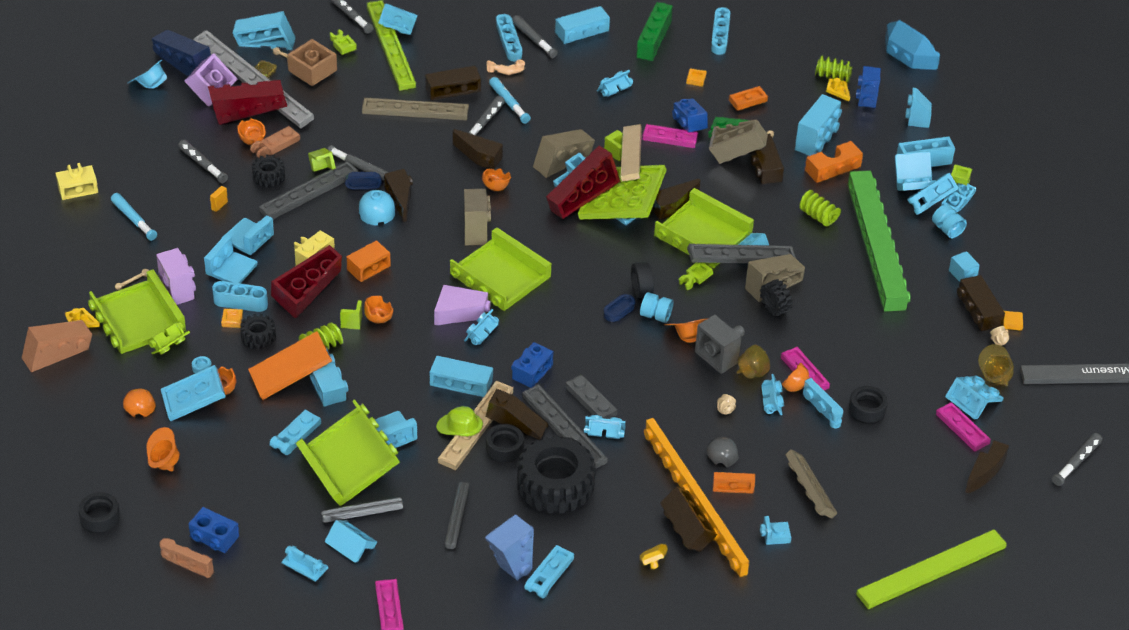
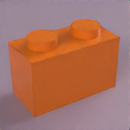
(368, 261)

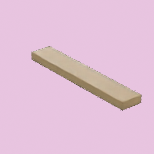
(631, 152)
(462, 445)

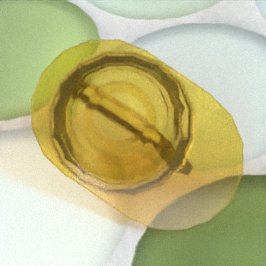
(753, 362)
(996, 364)

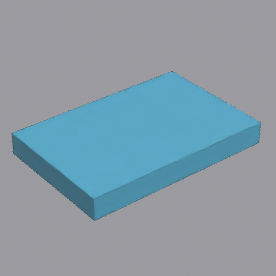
(193, 393)

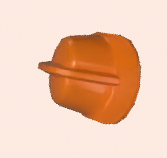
(688, 331)
(162, 449)

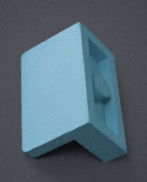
(349, 540)

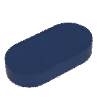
(363, 180)
(619, 308)

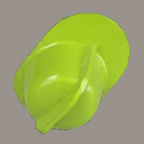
(460, 422)

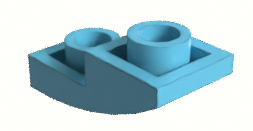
(960, 197)

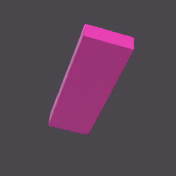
(670, 136)
(795, 356)
(963, 426)
(389, 605)

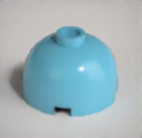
(376, 207)

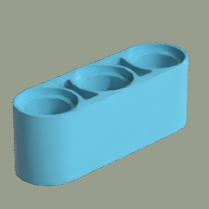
(240, 296)

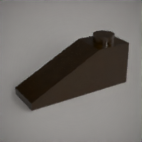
(478, 149)
(399, 185)
(673, 198)
(510, 410)

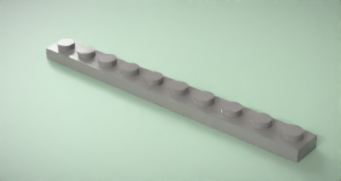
(248, 74)

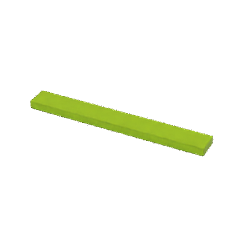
(392, 48)
(931, 569)

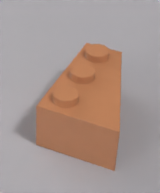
(54, 343)

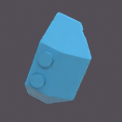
(910, 46)

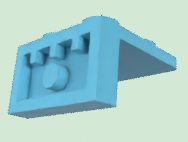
(397, 19)
(913, 171)
(250, 235)
(227, 264)
(972, 395)
(397, 428)

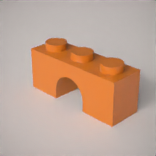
(846, 159)

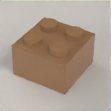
(312, 62)

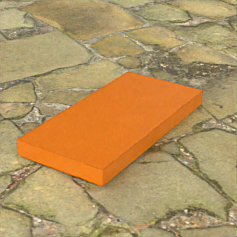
(290, 365)

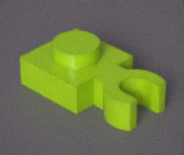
(342, 43)
(696, 273)

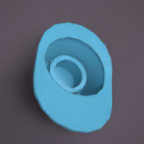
(152, 77)

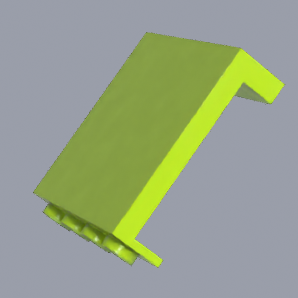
(704, 222)
(502, 269)
(136, 313)
(350, 454)

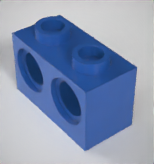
(213, 530)

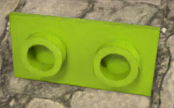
(161, 342)

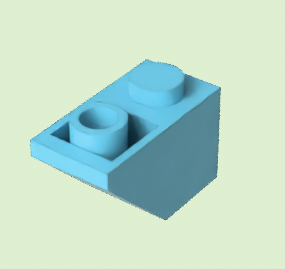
(920, 110)

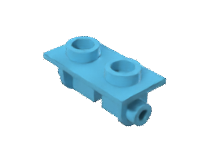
(620, 79)
(477, 333)
(775, 401)
(612, 426)
(304, 563)

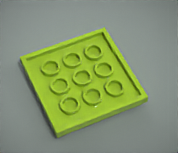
(627, 198)

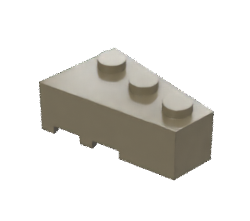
(737, 140)
(559, 148)
(476, 216)
(762, 271)

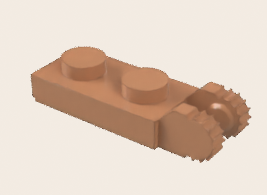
(275, 142)
(186, 557)

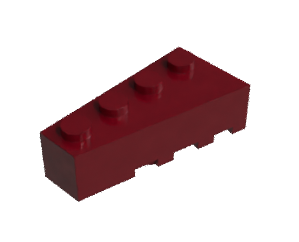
(246, 100)
(584, 183)
(306, 281)

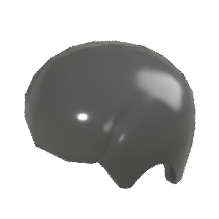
(723, 451)

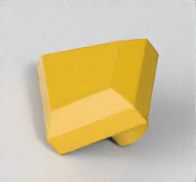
(838, 88)
(82, 314)
(653, 554)

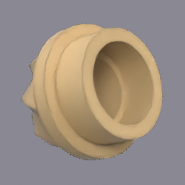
(999, 335)
(726, 404)

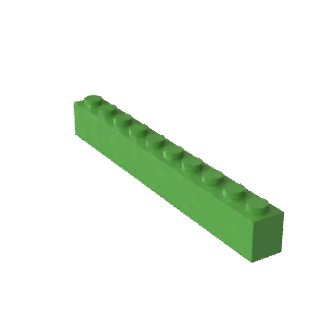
(878, 241)

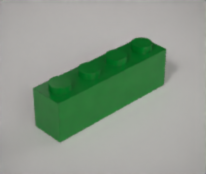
(654, 31)

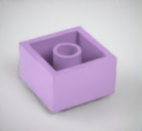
(209, 73)
(176, 275)

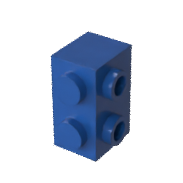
(869, 87)
(690, 115)
(532, 365)

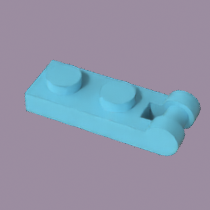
(933, 193)
(823, 403)
(296, 430)
(549, 571)

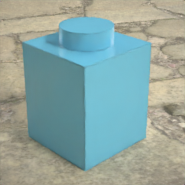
(963, 266)

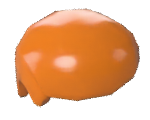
(251, 131)
(495, 179)
(377, 310)
(228, 379)
(796, 379)
(139, 402)

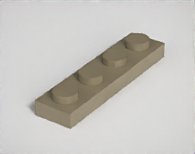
(810, 482)

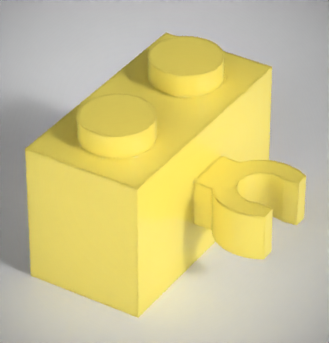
(76, 182)
(311, 246)

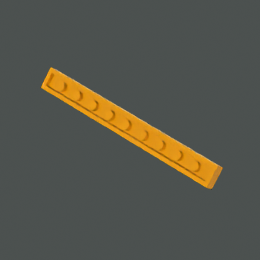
(683, 477)

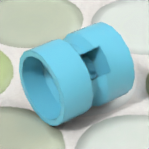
(949, 221)
(656, 307)

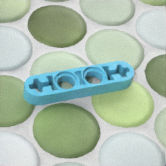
(720, 30)
(509, 37)

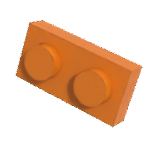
(748, 98)
(733, 482)

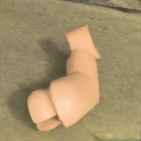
(508, 70)

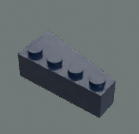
(180, 51)

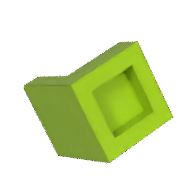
(613, 144)
(321, 159)
(961, 174)
(351, 318)

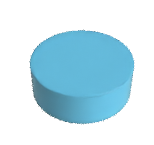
(201, 363)

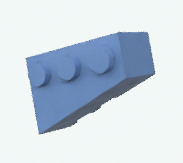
(513, 546)

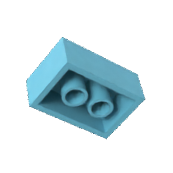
(818, 125)

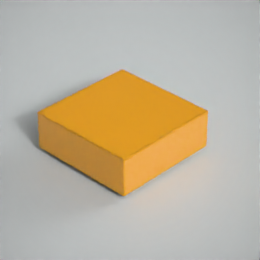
(696, 77)
(218, 198)
(232, 318)
(1013, 320)

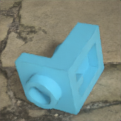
(775, 532)

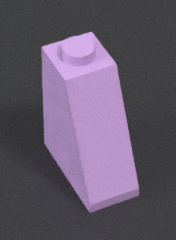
(460, 305)

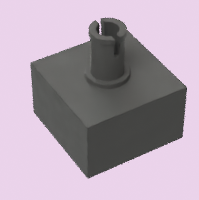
(718, 343)

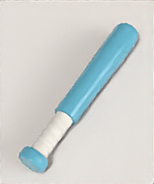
(501, 90)
(127, 209)

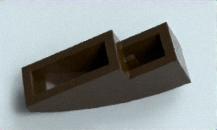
(987, 466)

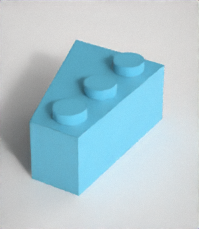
(264, 31)

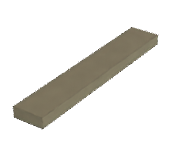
(415, 109)

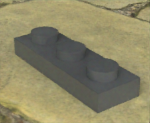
(590, 397)

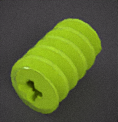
(834, 69)
(819, 208)
(329, 334)

